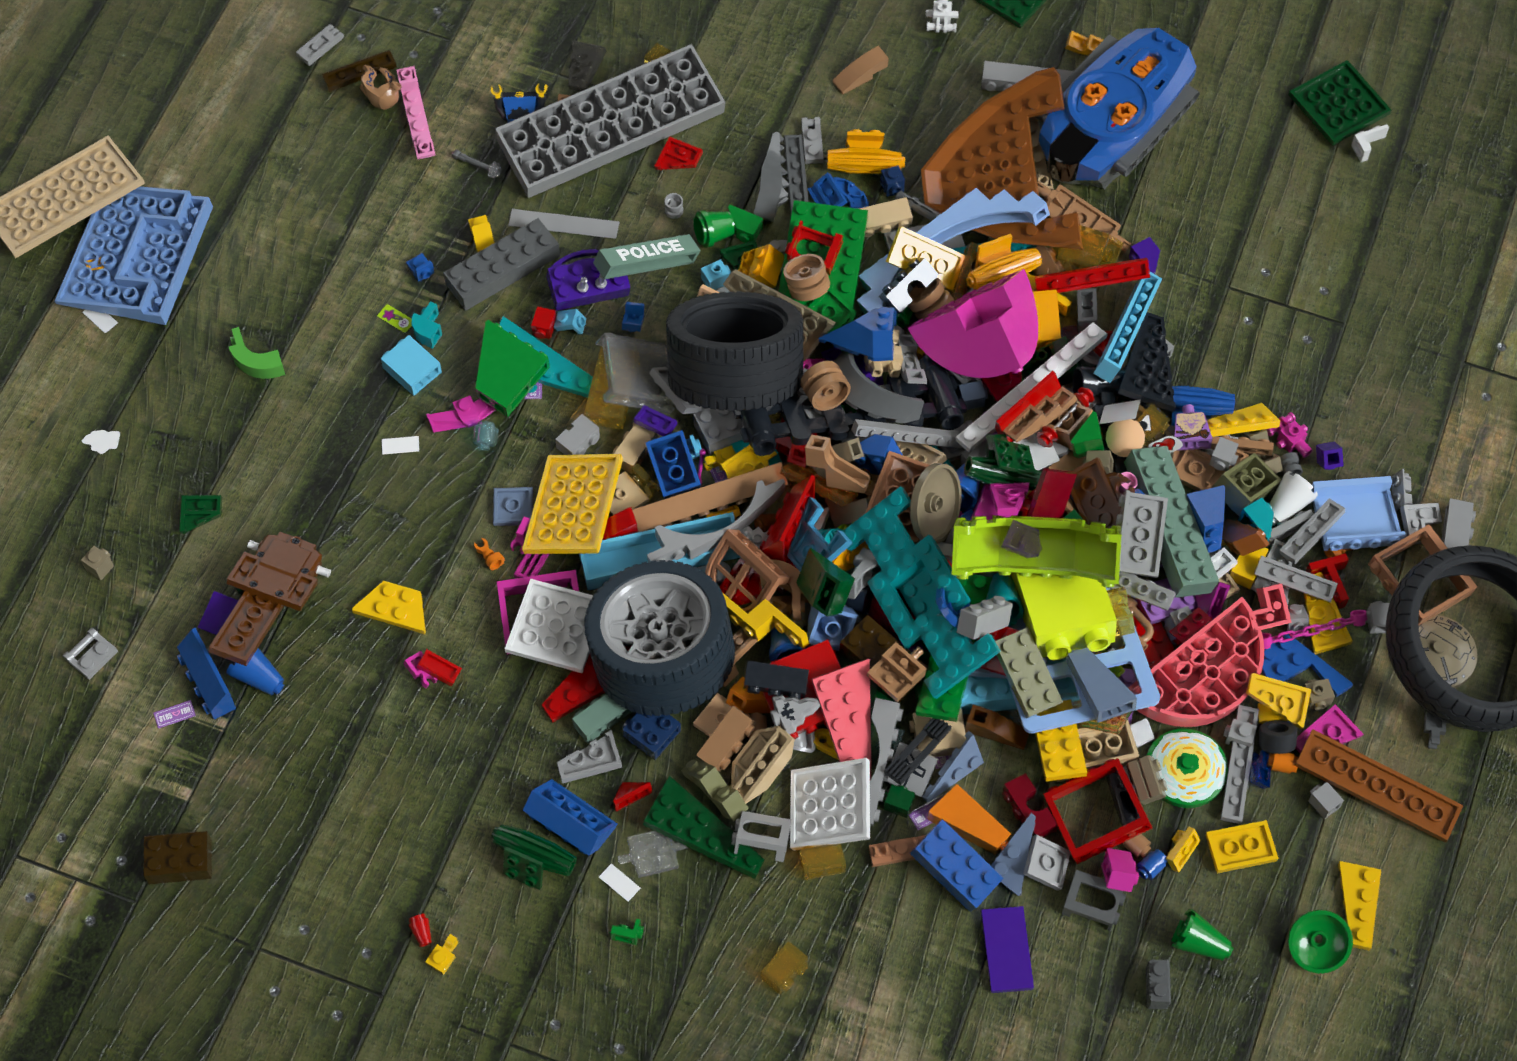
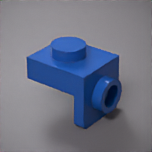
(633, 317)

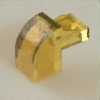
(1124, 616)

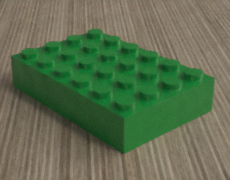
(832, 220)

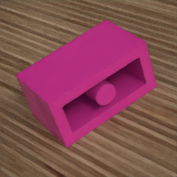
(1119, 870)

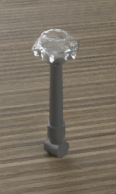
(492, 169)

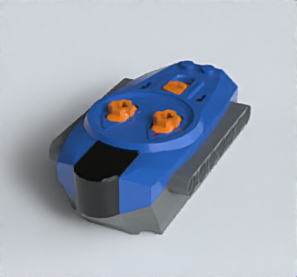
(1118, 107)

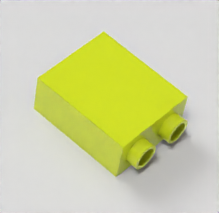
(1066, 613)

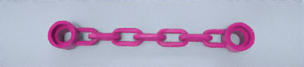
(1358, 618)

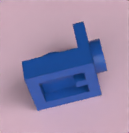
(420, 267)

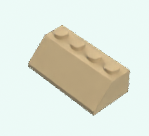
(1102, 746)

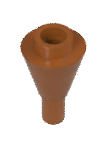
(764, 521)

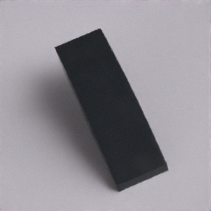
(1121, 798)

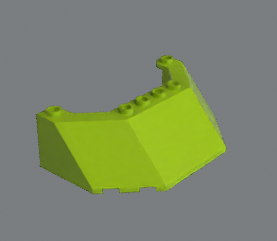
(1067, 548)

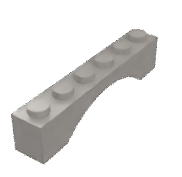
(884, 719)

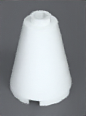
(1291, 497)

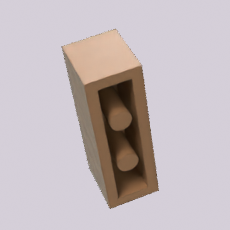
(727, 738)

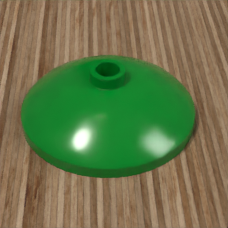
(1329, 952)

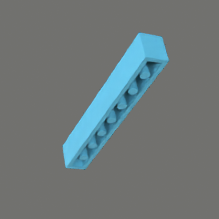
(1127, 327)

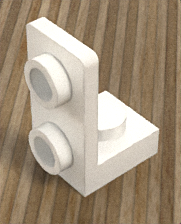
(1362, 141)

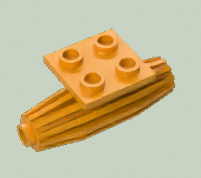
(863, 154)
(996, 261)

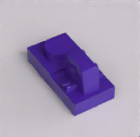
(655, 421)

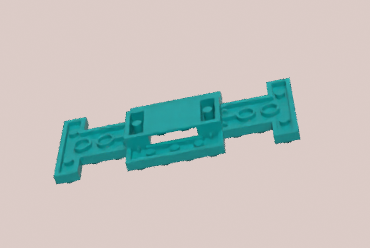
(917, 574)

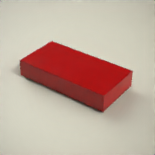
(439, 667)

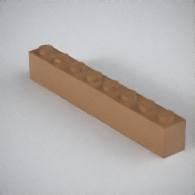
(705, 498)

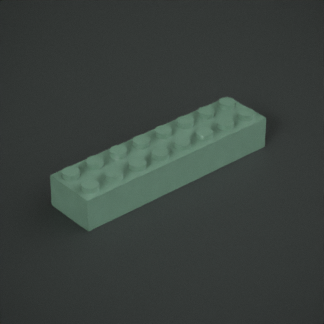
(1183, 547)

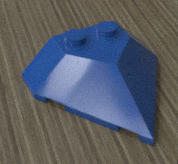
(867, 335)

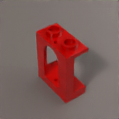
(801, 232)

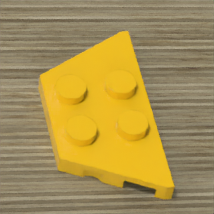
(394, 606)

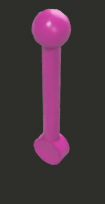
(702, 453)

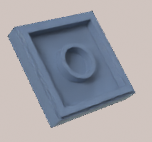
(512, 505)

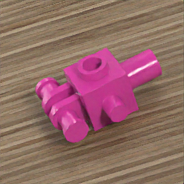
(1291, 435)

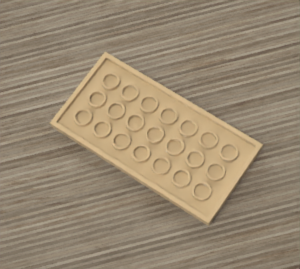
(65, 195)

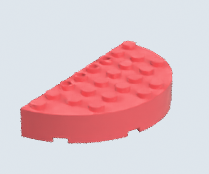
(1208, 672)

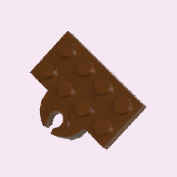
(1098, 493)

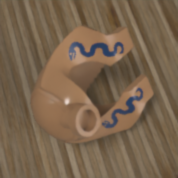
(385, 95)

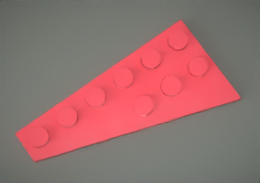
(846, 709)

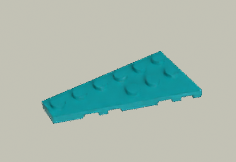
(562, 372)

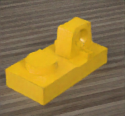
(1185, 844)

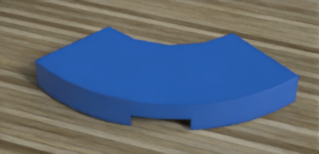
(853, 195)

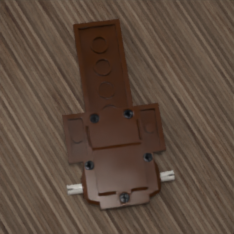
(272, 578)

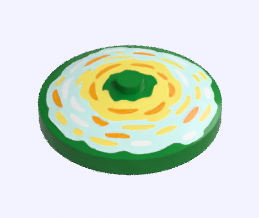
(1190, 766)

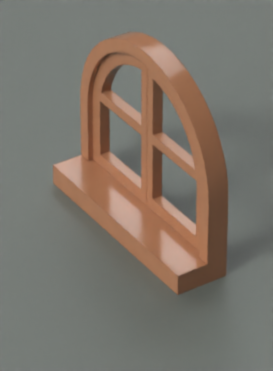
(753, 558)

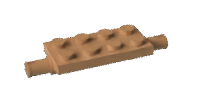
(1065, 202)

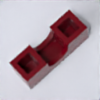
(1020, 791)

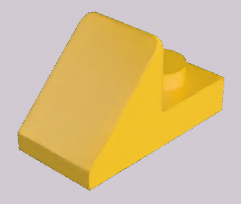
(481, 232)

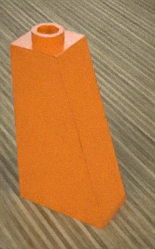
(970, 820)

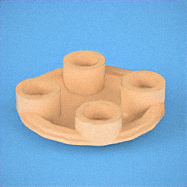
(1124, 437)

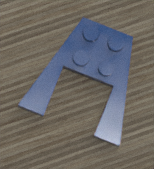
(1291, 658)

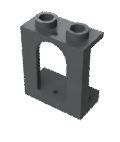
(1106, 917)

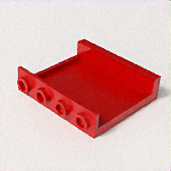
(819, 661)

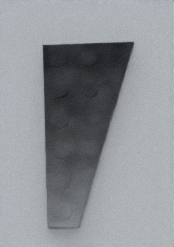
(1149, 369)

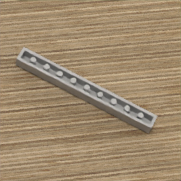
(906, 433)

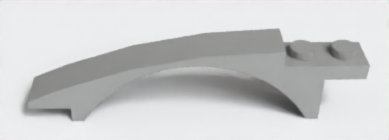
(676, 544)

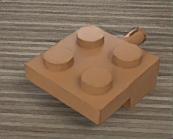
(897, 671)

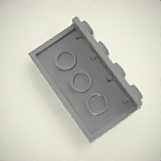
(1142, 532)

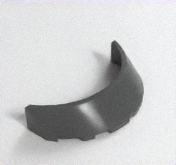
(873, 398)

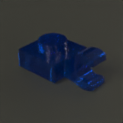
(1259, 772)

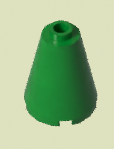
(1200, 937)

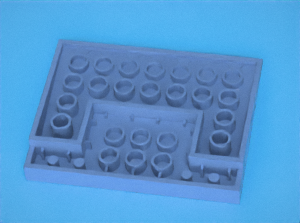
(146, 250)

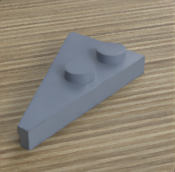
(956, 767)
(1013, 858)

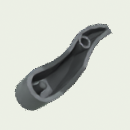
(771, 182)

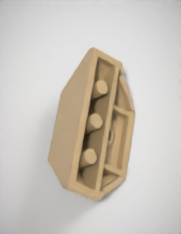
(761, 761)

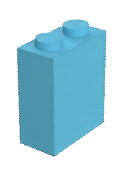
(411, 365)

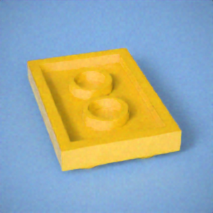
(1241, 846)

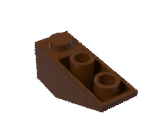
(995, 727)

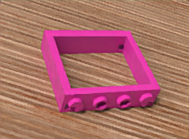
(520, 585)

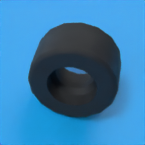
(1278, 737)

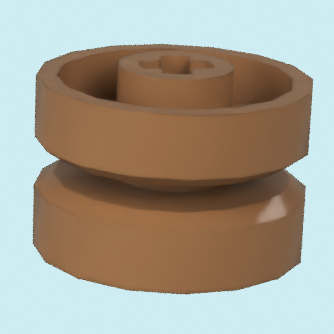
(806, 277)
(929, 299)
(825, 385)

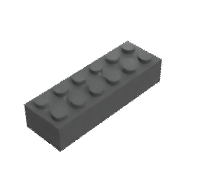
(501, 264)

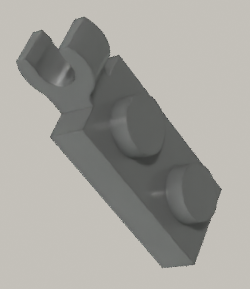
(1435, 727)

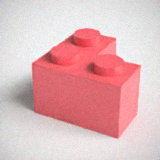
(1273, 608)

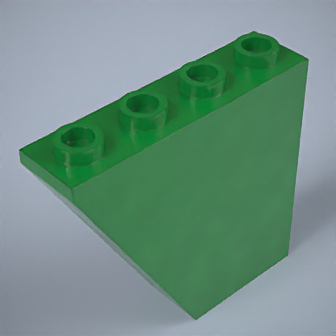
(507, 368)

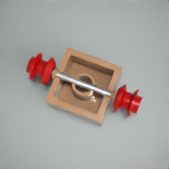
(1068, 423)

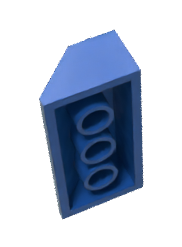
(205, 675)
(569, 817)

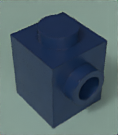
(892, 180)

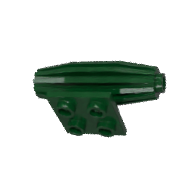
(1010, 465)
(530, 854)

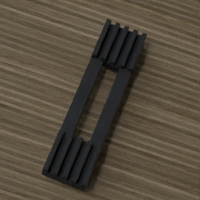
(898, 769)

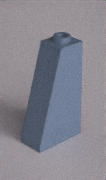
(1100, 687)

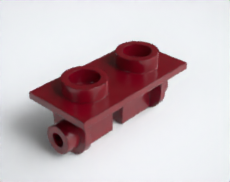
(1190, 626)

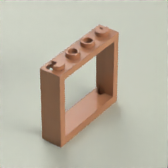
(1433, 544)

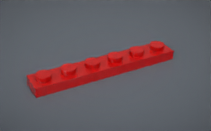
(1094, 276)

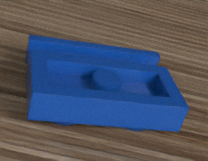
(827, 192)

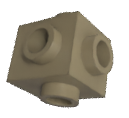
(1320, 695)

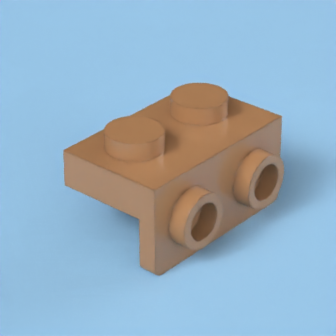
(1049, 262)

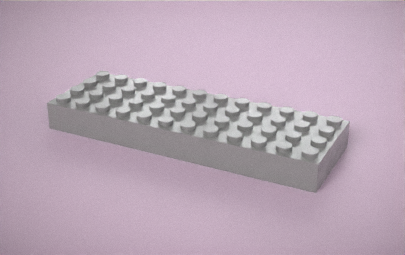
(609, 120)

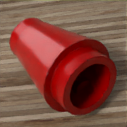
(421, 930)

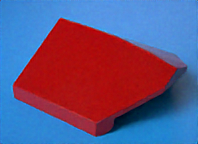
(751, 583)

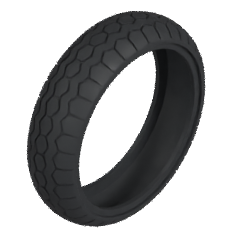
(1407, 651)

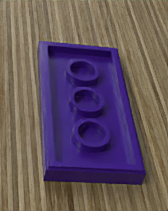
(1007, 949)

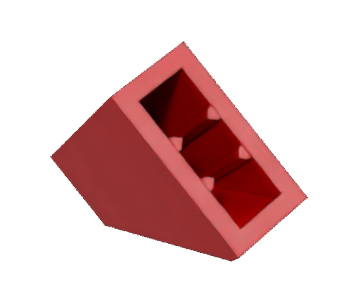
(621, 524)

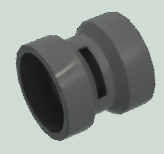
(1290, 463)

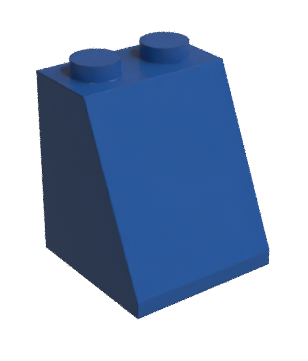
(1209, 515)

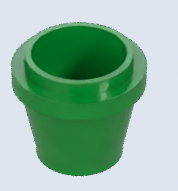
(712, 227)

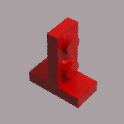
(1329, 570)

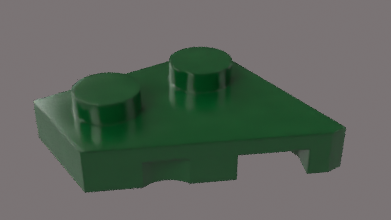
(199, 510)

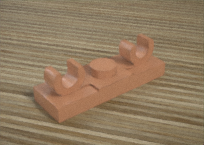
(893, 851)

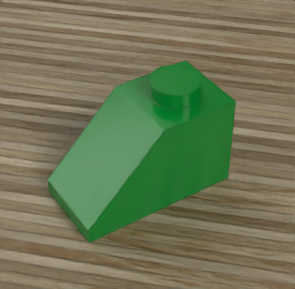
(746, 224)

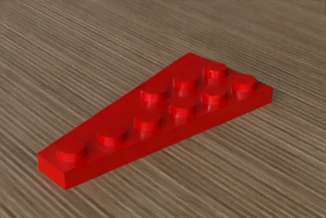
(574, 692)

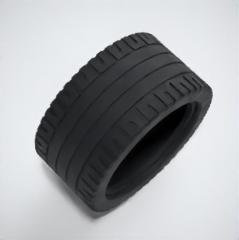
(735, 350)

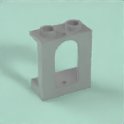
(760, 841)

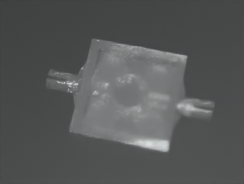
(651, 853)

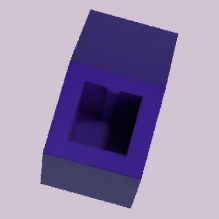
(1146, 249)

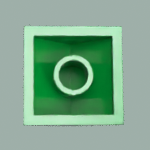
(1088, 437)

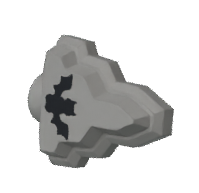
(792, 712)

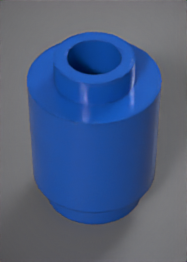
(1151, 864)

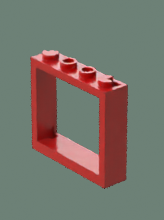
(1111, 839)

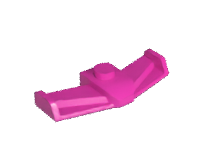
(465, 415)

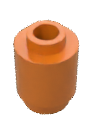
(1283, 762)

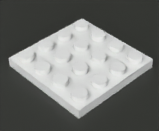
(551, 626)
(830, 804)

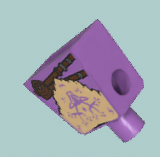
(1192, 429)

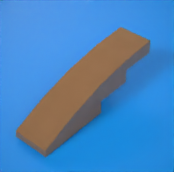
(1037, 417)

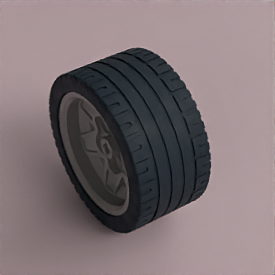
(660, 612)

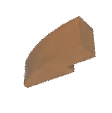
(861, 70)

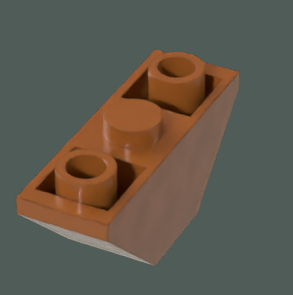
(1243, 538)

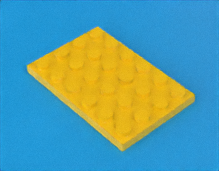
(573, 504)

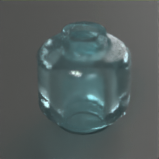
(485, 435)

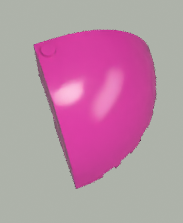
(983, 330)

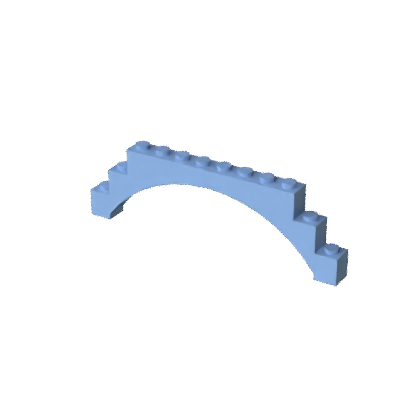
(967, 214)

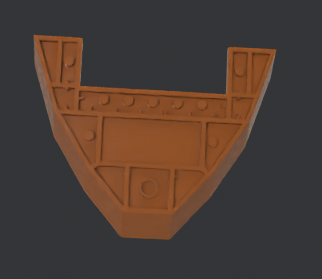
(995, 154)

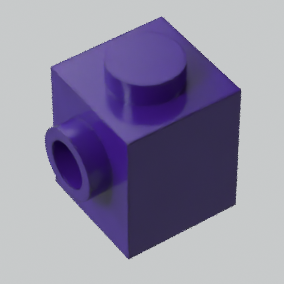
(1329, 455)

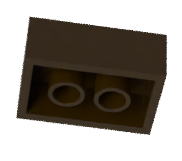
(177, 857)

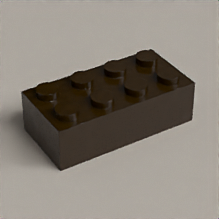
(870, 642)

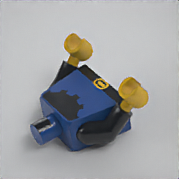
(518, 104)

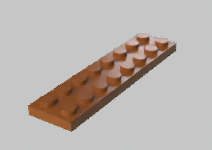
(1379, 785)

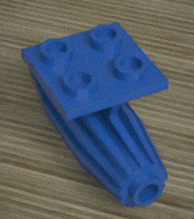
(1204, 400)

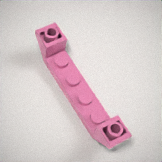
(415, 113)

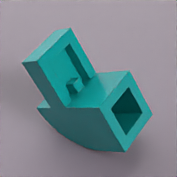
(424, 327)

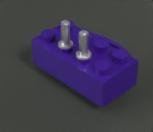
(582, 283)

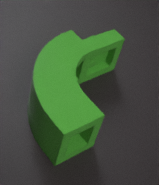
(256, 365)

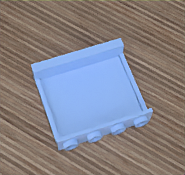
(1368, 514)

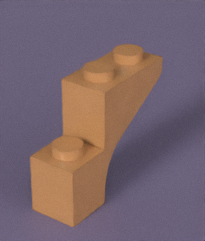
(839, 472)

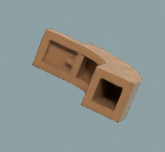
(798, 597)

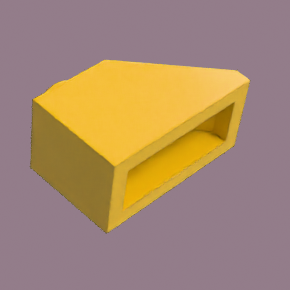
(1244, 571)

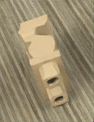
(893, 367)

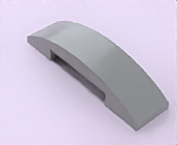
(910, 367)

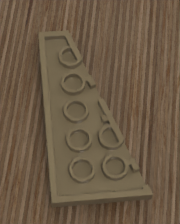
(814, 324)

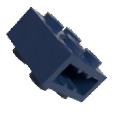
(651, 733)

